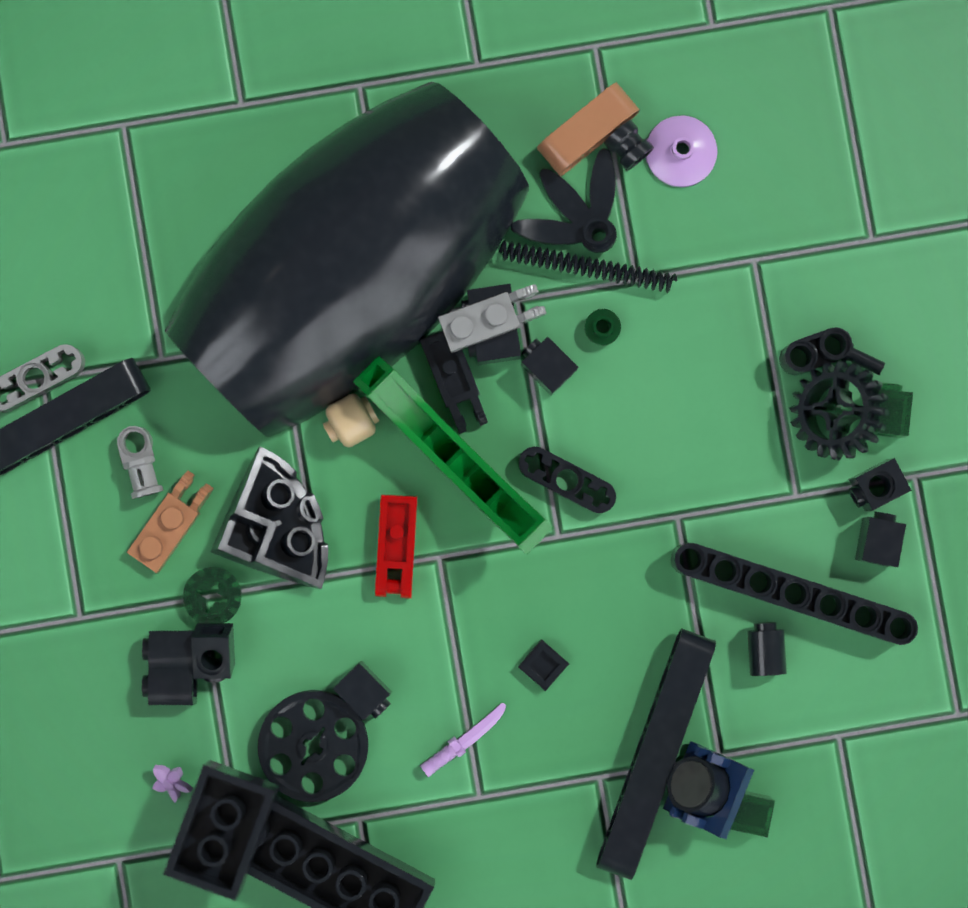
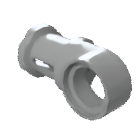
(139, 464)

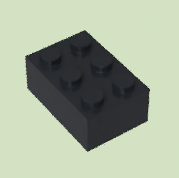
(221, 830)

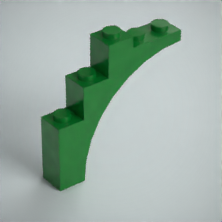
(452, 455)

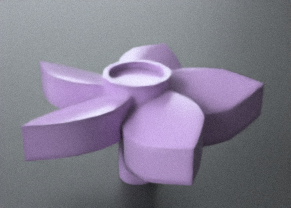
(170, 781)

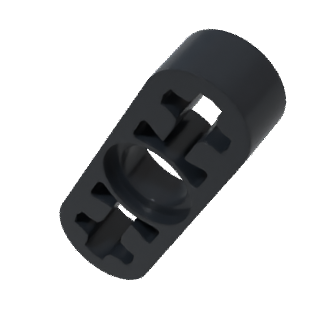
(595, 484)

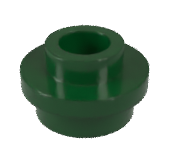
(602, 338)

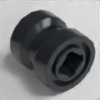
(628, 145)

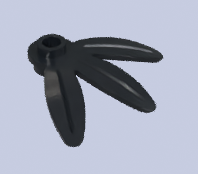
(584, 220)

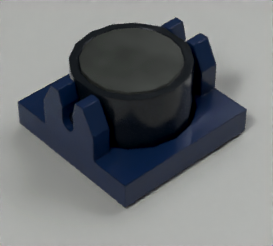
(707, 786)

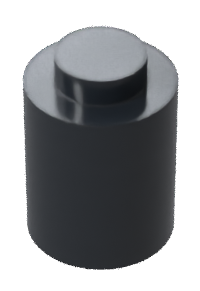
(766, 650)

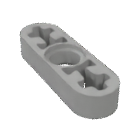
(54, 356)

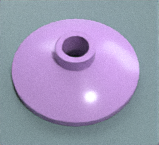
(678, 168)

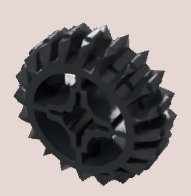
(837, 381)

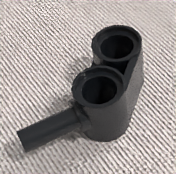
(817, 355)

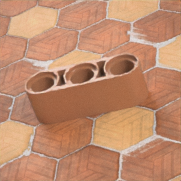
(587, 129)

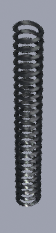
(545, 257)

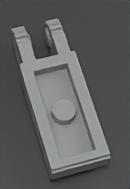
(488, 319)

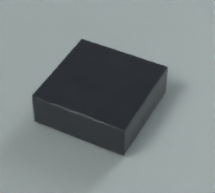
(543, 665)

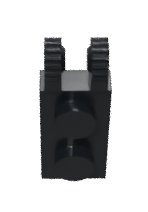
(453, 378)

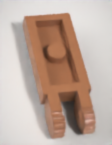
(168, 525)

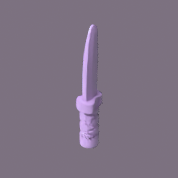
(458, 746)

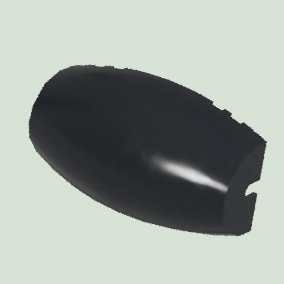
(349, 257)

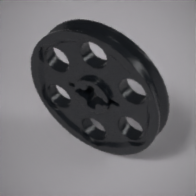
(295, 749)

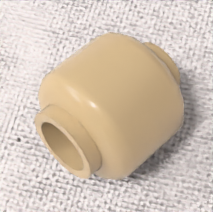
(350, 420)

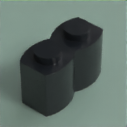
(170, 668)

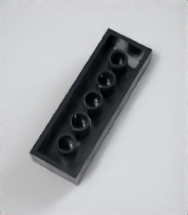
(332, 867)

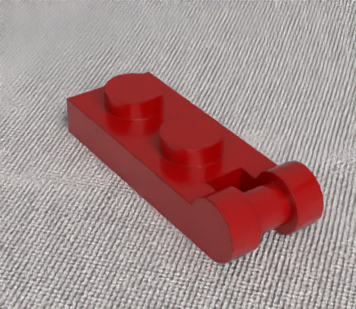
(396, 544)

